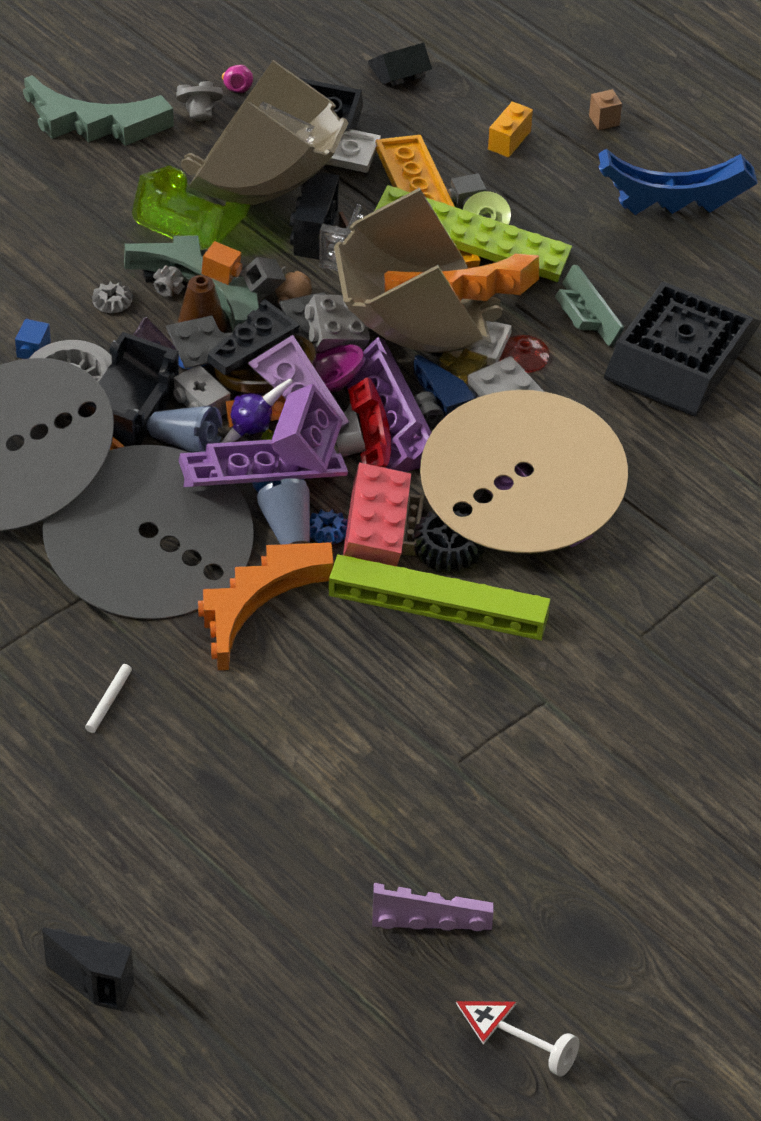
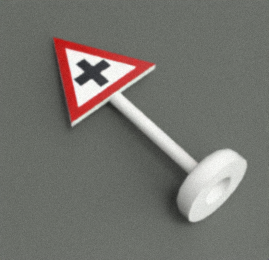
(487, 1016)

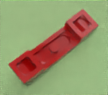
(373, 421)

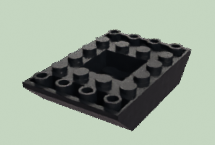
(674, 366)

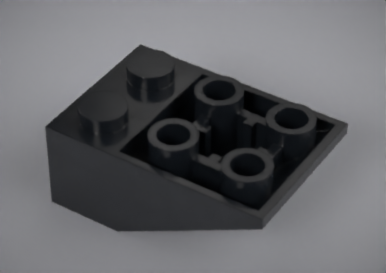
(91, 966)

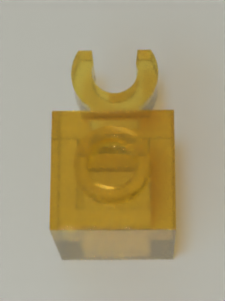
(466, 364)

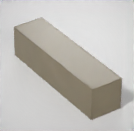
(413, 516)

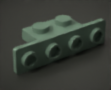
(587, 306)

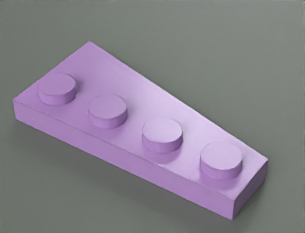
(290, 362)
(430, 911)

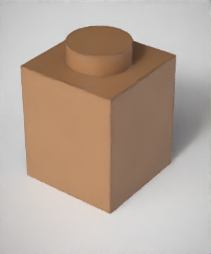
(605, 109)

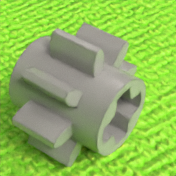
(168, 281)

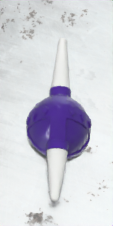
(253, 412)

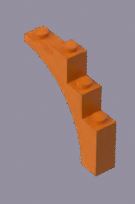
(481, 283)
(280, 570)

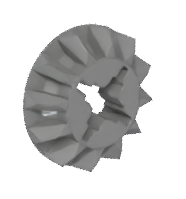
(115, 304)

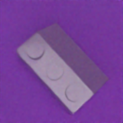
(306, 430)

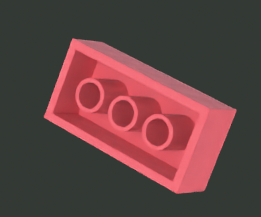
(377, 514)

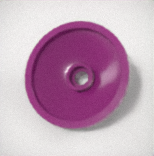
(339, 365)

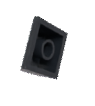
(401, 64)

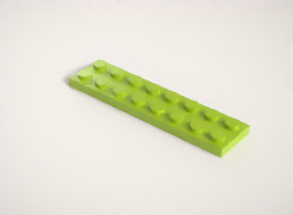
(492, 238)

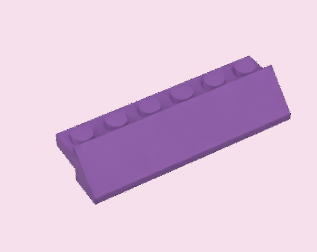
(405, 420)
(247, 463)

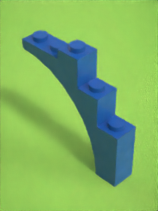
(706, 187)

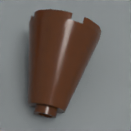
(202, 301)

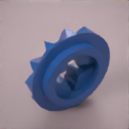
(328, 534)

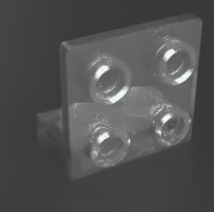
(330, 236)

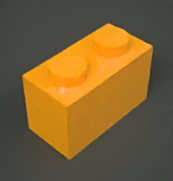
(510, 129)

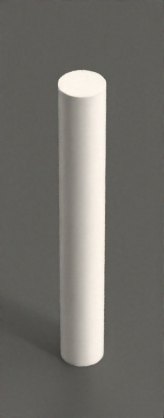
(108, 698)

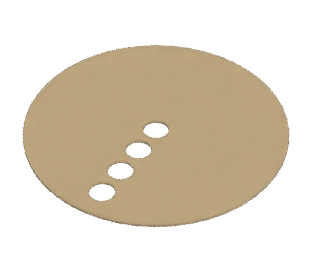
(574, 481)

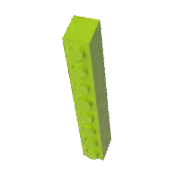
(439, 597)

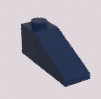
(446, 387)

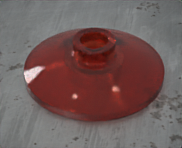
(527, 351)

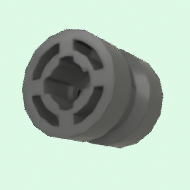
(428, 405)

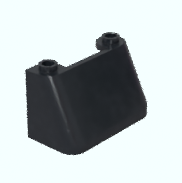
(136, 385)

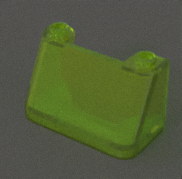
(170, 210)

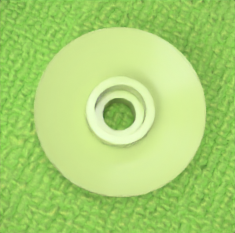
(489, 204)

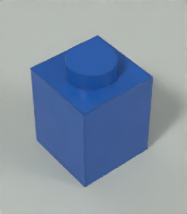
(31, 338)

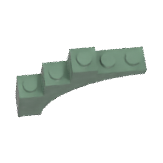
(94, 120)
(186, 256)

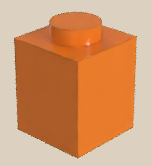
(221, 263)

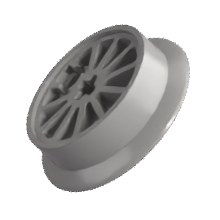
(80, 354)

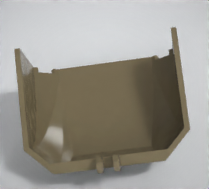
(259, 156)
(425, 309)

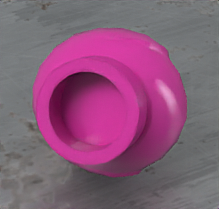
(238, 78)

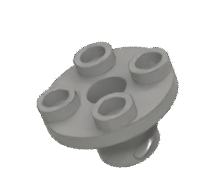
(199, 99)

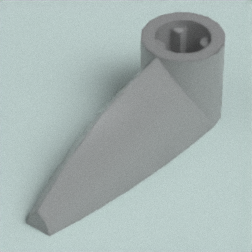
(350, 437)

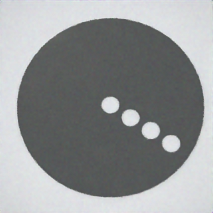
(61, 466)
(114, 568)

